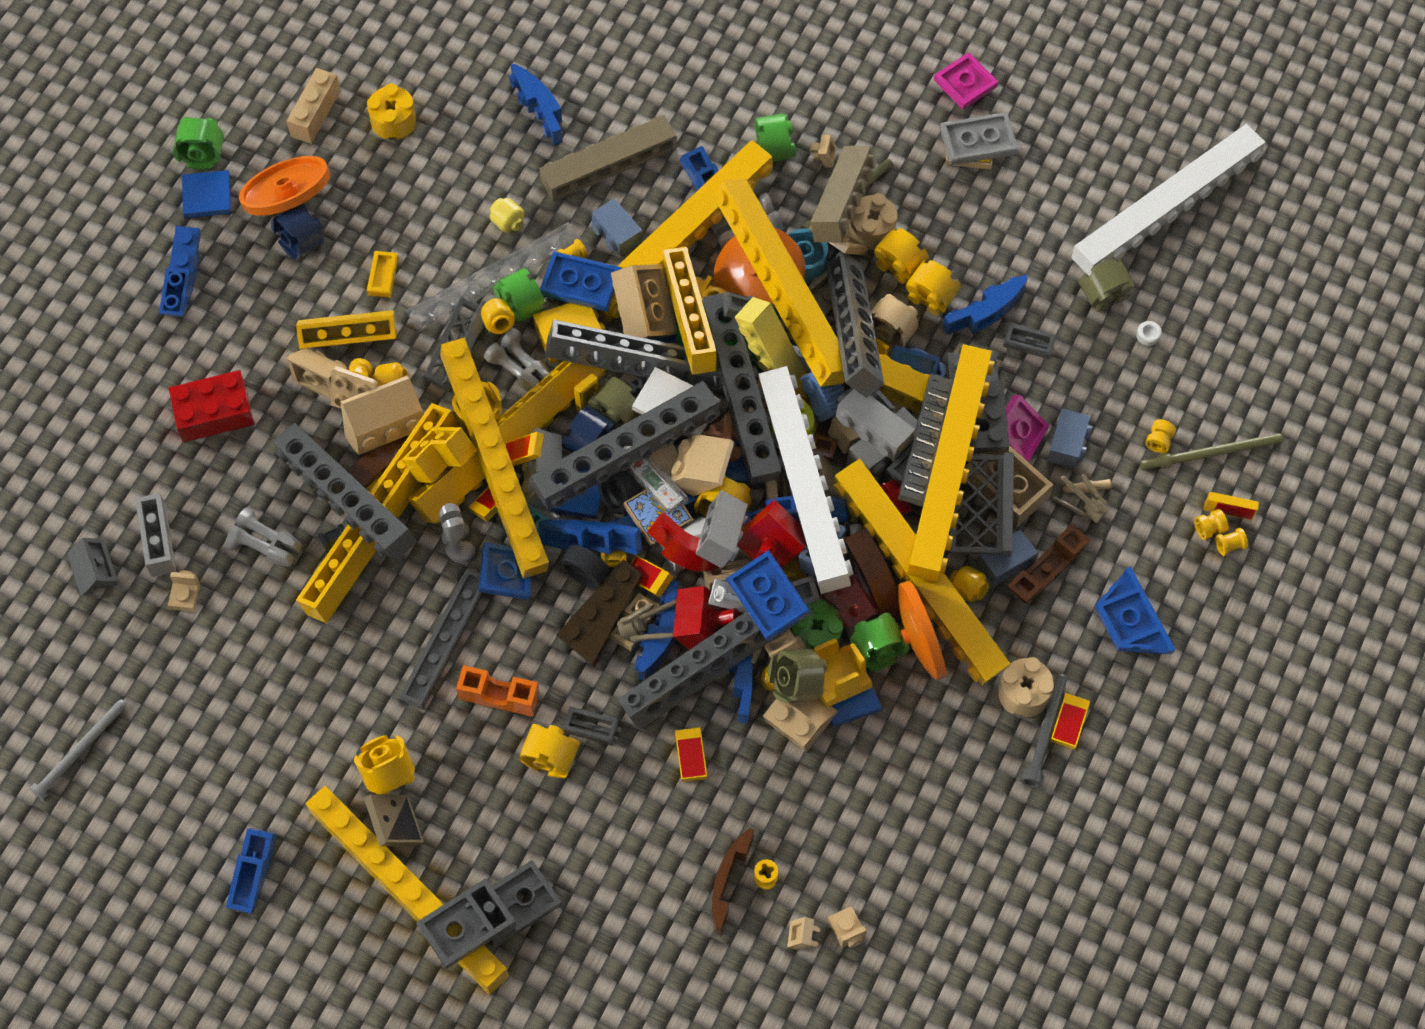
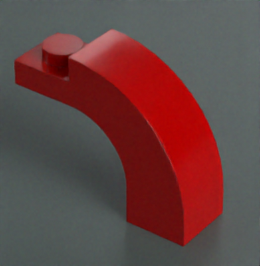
(679, 545)

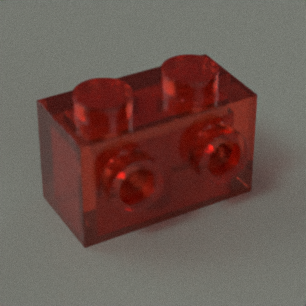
(852, 603)

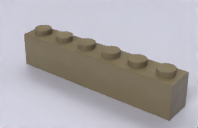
(608, 158)
(843, 194)

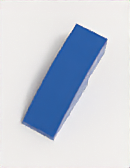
(698, 166)
(251, 870)

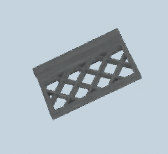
(1004, 507)

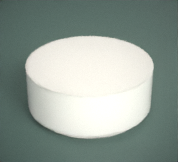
(1148, 333)

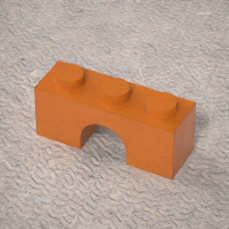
(482, 689)

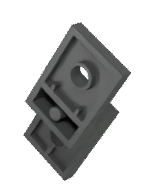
(994, 410)
(488, 914)

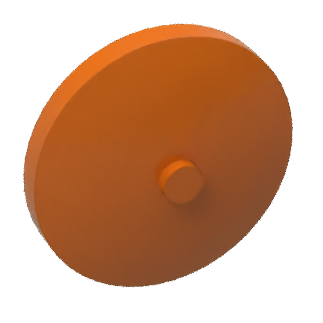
(284, 185)
(736, 274)
(919, 631)

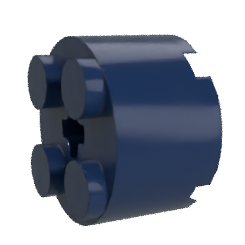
(297, 231)
(586, 428)

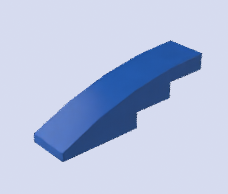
(590, 535)
(743, 687)

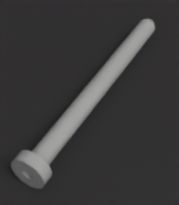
(40, 789)

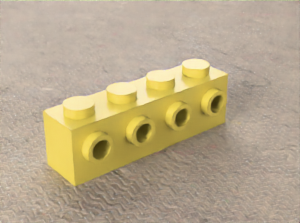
(767, 337)

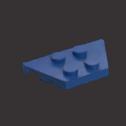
(1132, 619)

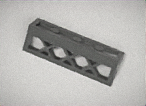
(470, 334)

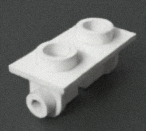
(724, 596)

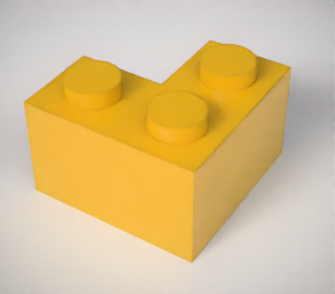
(438, 450)

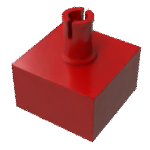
(773, 531)
(696, 618)

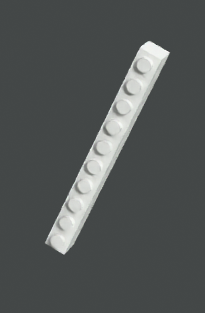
(1169, 199)
(804, 480)

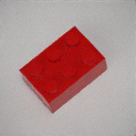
(211, 406)

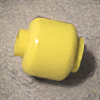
(507, 215)

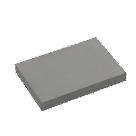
(979, 138)

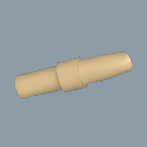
(1099, 485)

